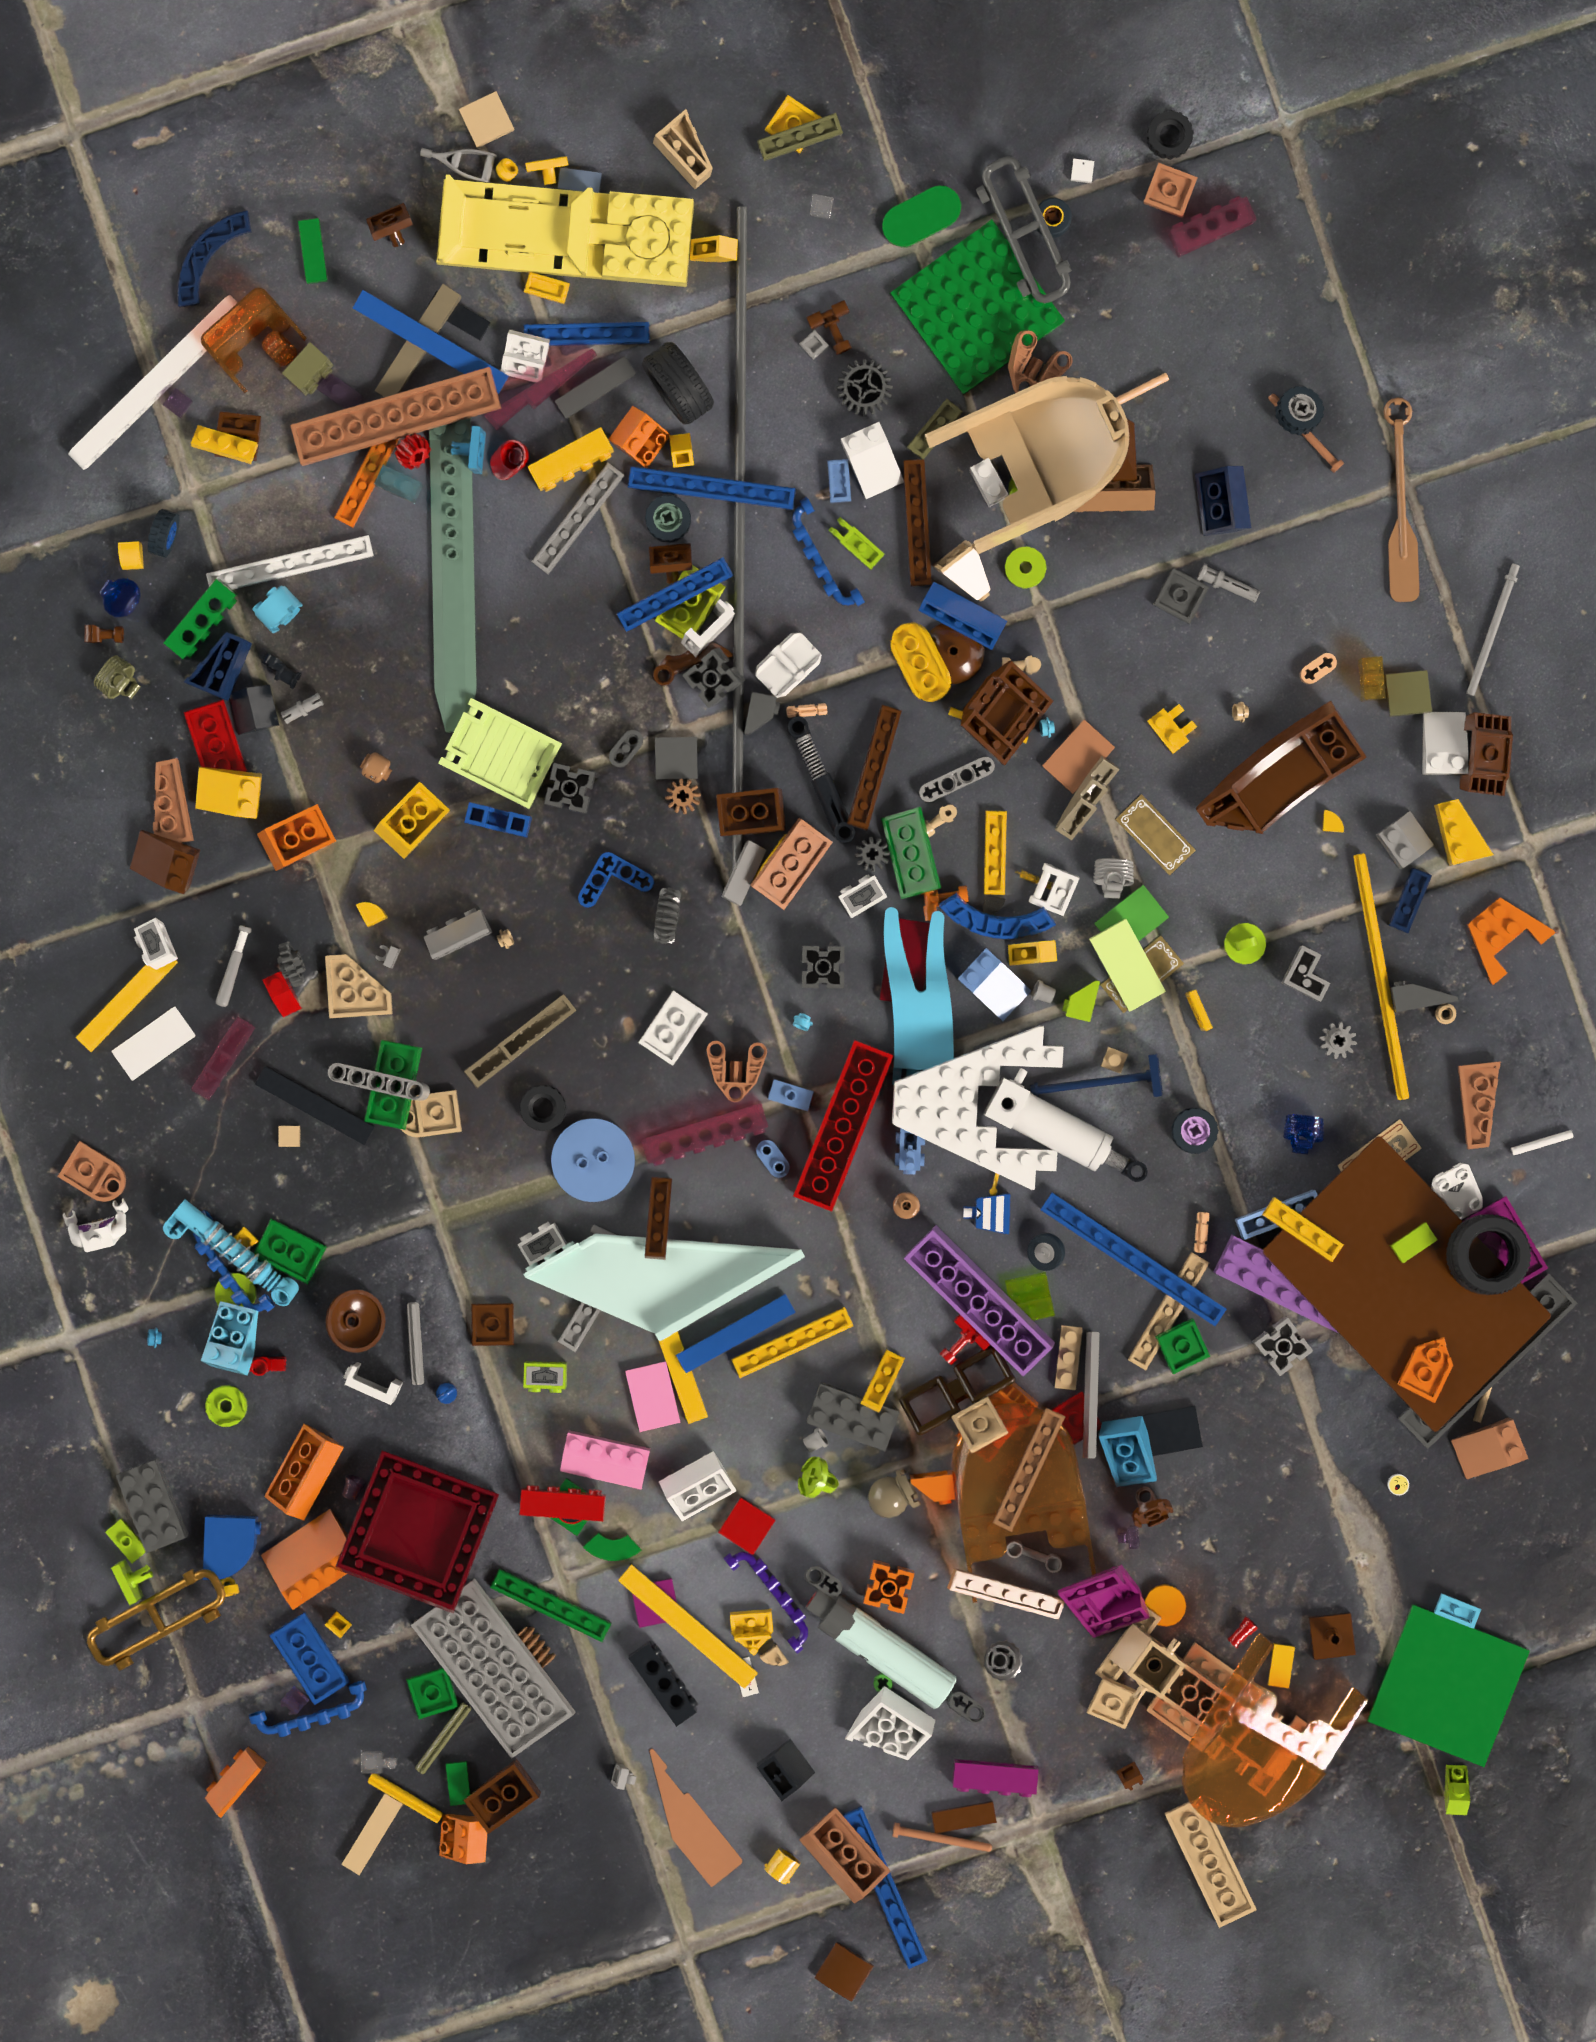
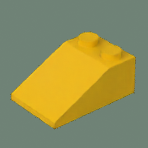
(228, 792)
(411, 820)

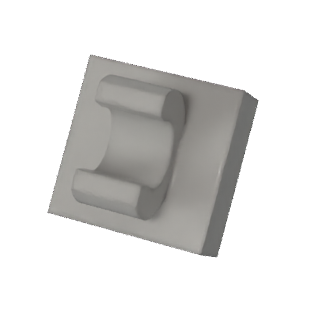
(390, 957)
(622, 1776)

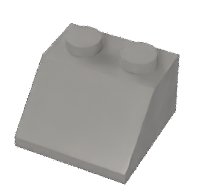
(1404, 840)

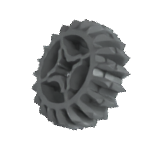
(856, 385)
(667, 915)

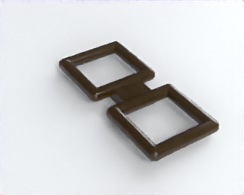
(956, 1390)

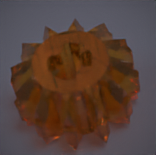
(279, 348)

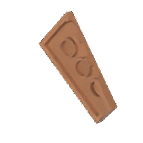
(170, 804)
(1478, 1094)

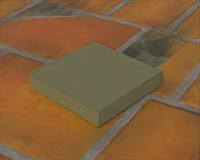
(1408, 693)

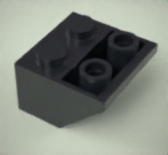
(785, 1769)

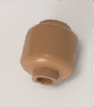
(376, 767)
(907, 1197)

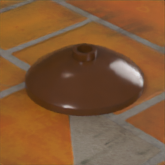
(969, 656)
(366, 1324)

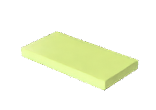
(1127, 965)

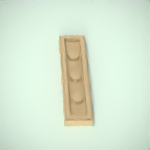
(372, 1834)

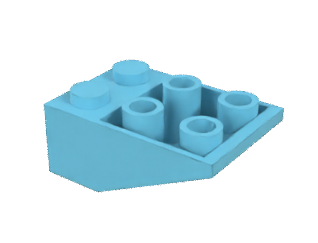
(232, 1339)

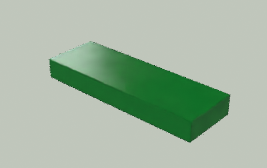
(312, 251)

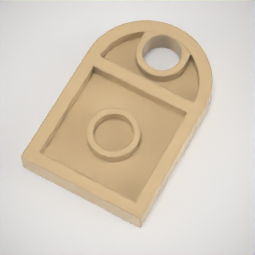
(435, 1115)

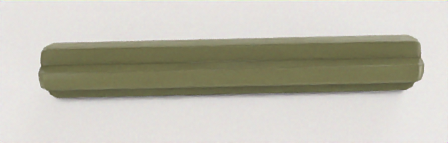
(443, 1738)

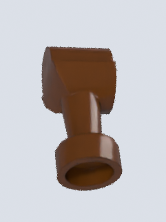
(95, 635)

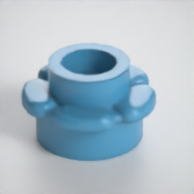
(154, 1337)

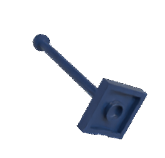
(1152, 1075)

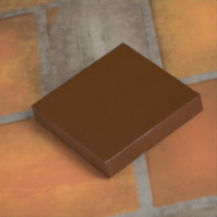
(492, 1324)

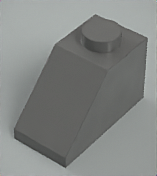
(761, 711)

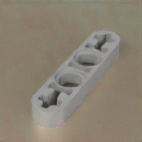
(957, 781)

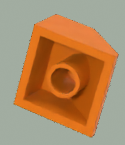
(935, 1485)

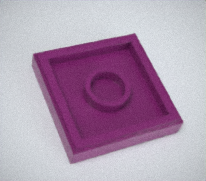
(647, 1616)

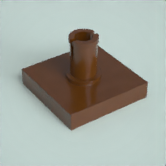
(390, 223)
(670, 560)
(1332, 1636)

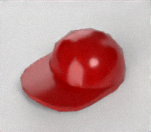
(509, 459)

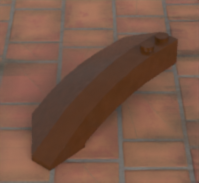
(1283, 772)

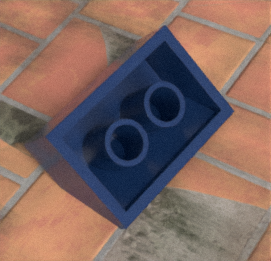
(1223, 500)

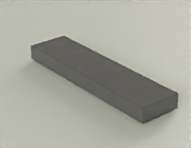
(595, 387)

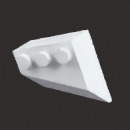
(892, 1725)

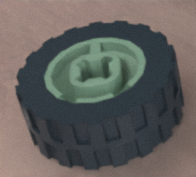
(668, 518)

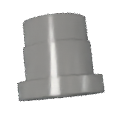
(1043, 992)
(815, 1440)

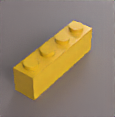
(571, 459)

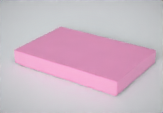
(652, 1396)

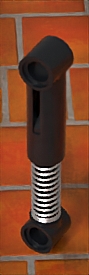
(822, 781)

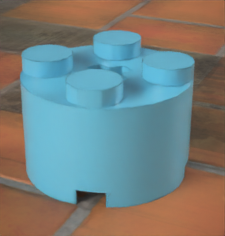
(278, 608)

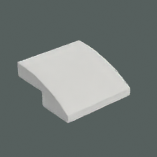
(525, 356)

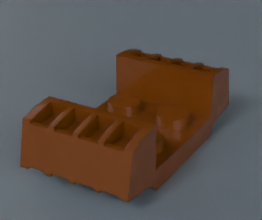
(1489, 754)

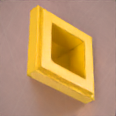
(338, 1624)

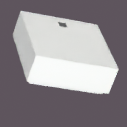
(1082, 170)

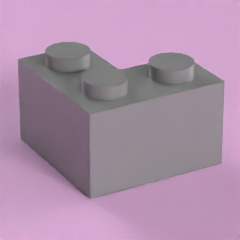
(1300, 975)

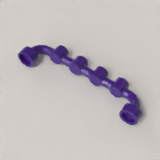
(783, 1599)

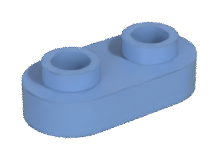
(773, 1158)

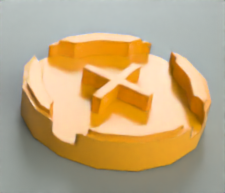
(1167, 1603)

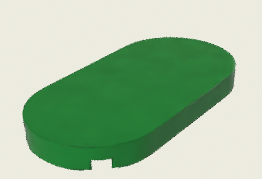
(921, 216)

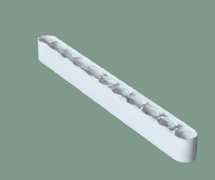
(146, 391)

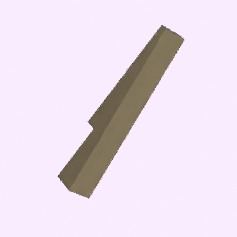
(410, 354)
(519, 1041)

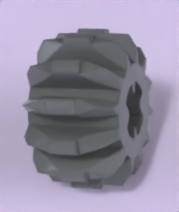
(866, 849)

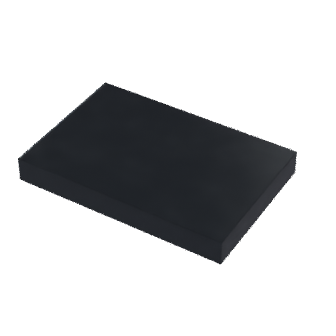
(1173, 1430)

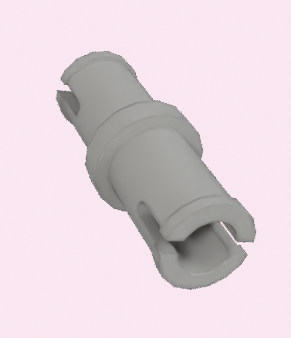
(302, 708)

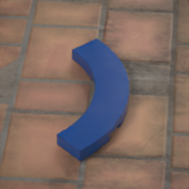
(996, 926)

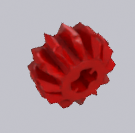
(412, 451)

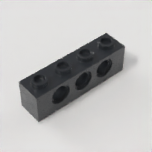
(677, 1712)

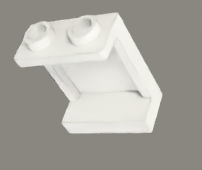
(697, 643)
(371, 1388)

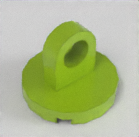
(1245, 943)
(816, 1478)

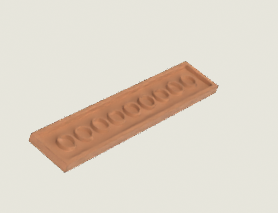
(396, 416)

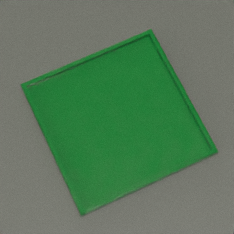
(1448, 1685)

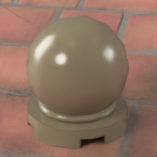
(891, 1495)

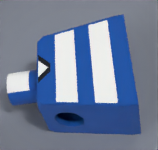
(990, 1213)

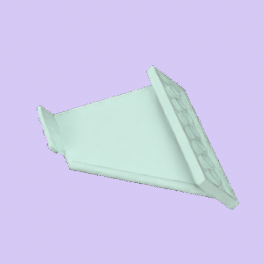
(658, 1293)

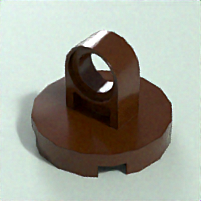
(1150, 1512)

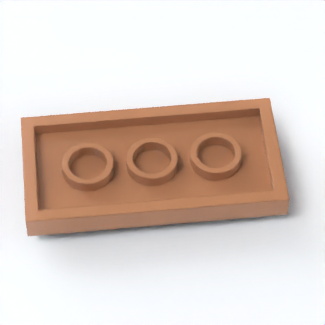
(791, 863)

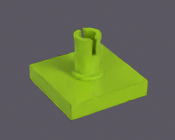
(129, 1580)

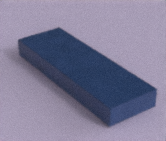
(1410, 900)

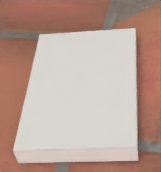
(673, 1028)

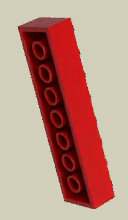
(843, 1125)

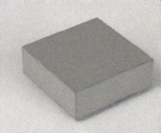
(813, 345)

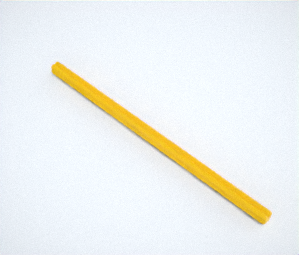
(1381, 976)

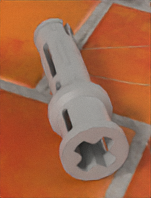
(1218, 579)

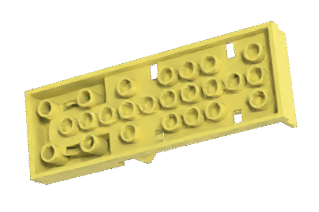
(596, 234)

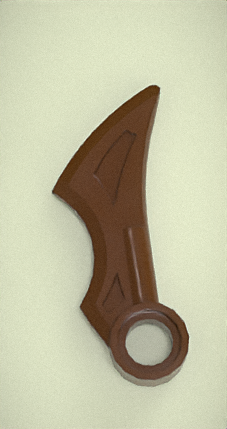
(681, 662)

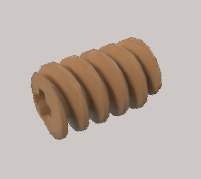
(535, 1647)

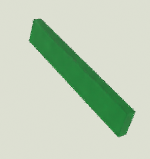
(550, 1605)

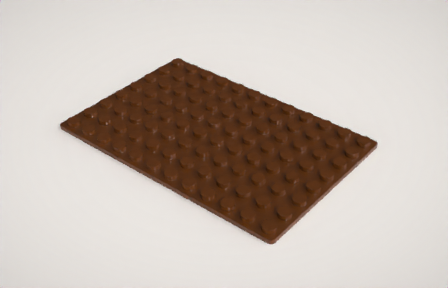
(1395, 1305)

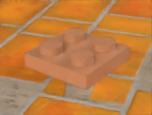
(1170, 190)

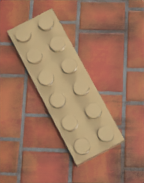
(1211, 1864)

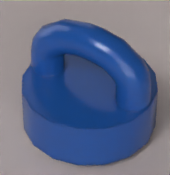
(446, 1393)

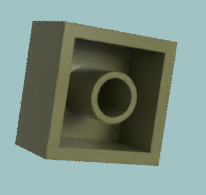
(308, 369)

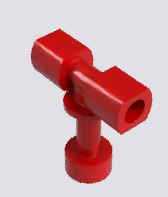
(968, 1334)
(262, 1365)

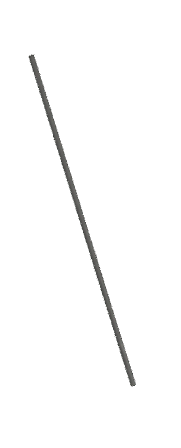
(739, 511)

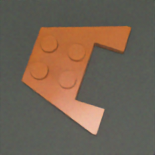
(1497, 928)

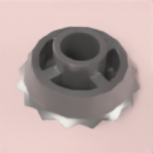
(1007, 1664)

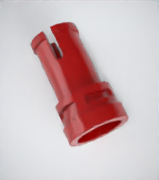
(1246, 1628)

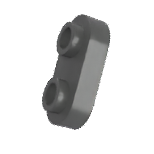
(625, 748)

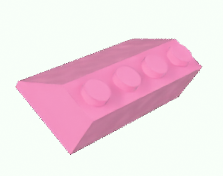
(604, 1459)

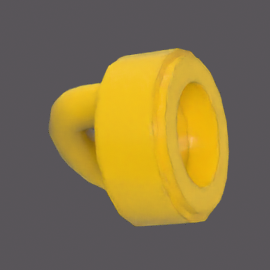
(506, 169)
(232, 1589)

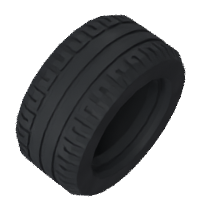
(678, 383)
(1518, 1254)

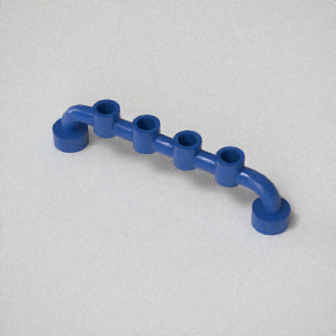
(811, 552)
(228, 1280)
(322, 1716)

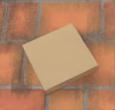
(486, 119)
(979, 1424)
(1113, 1702)

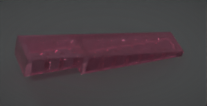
(539, 391)

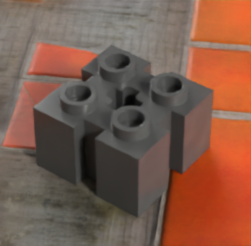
(701, 676)
(581, 781)
(814, 957)

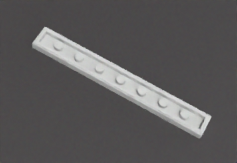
(294, 563)

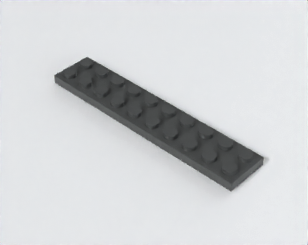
(1558, 1304)

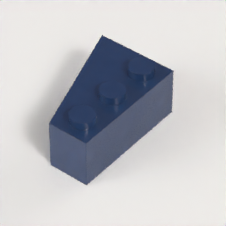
(221, 667)

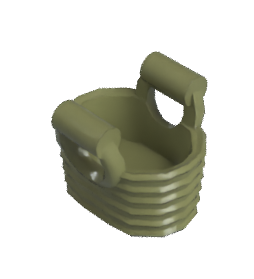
(115, 677)

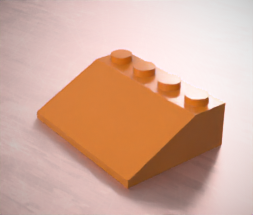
(307, 1559)

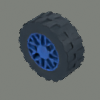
(163, 533)

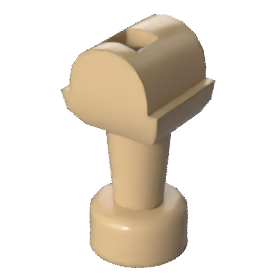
(1029, 665)
(945, 814)

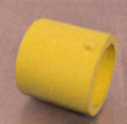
(782, 1866)

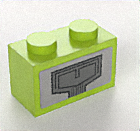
(545, 1376)

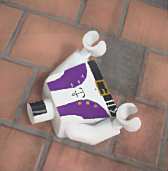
(100, 1232)

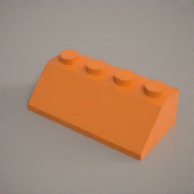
(303, 1472)

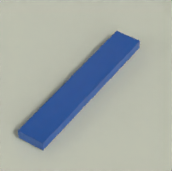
(591, 333)
(674, 594)
(735, 1333)

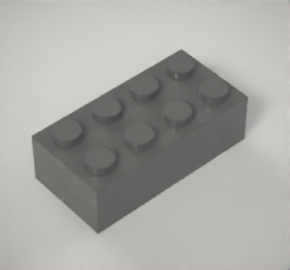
(844, 1415)
(152, 1505)

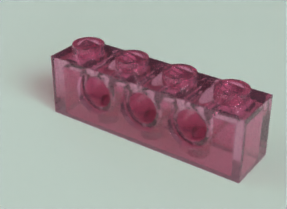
(1184, 244)

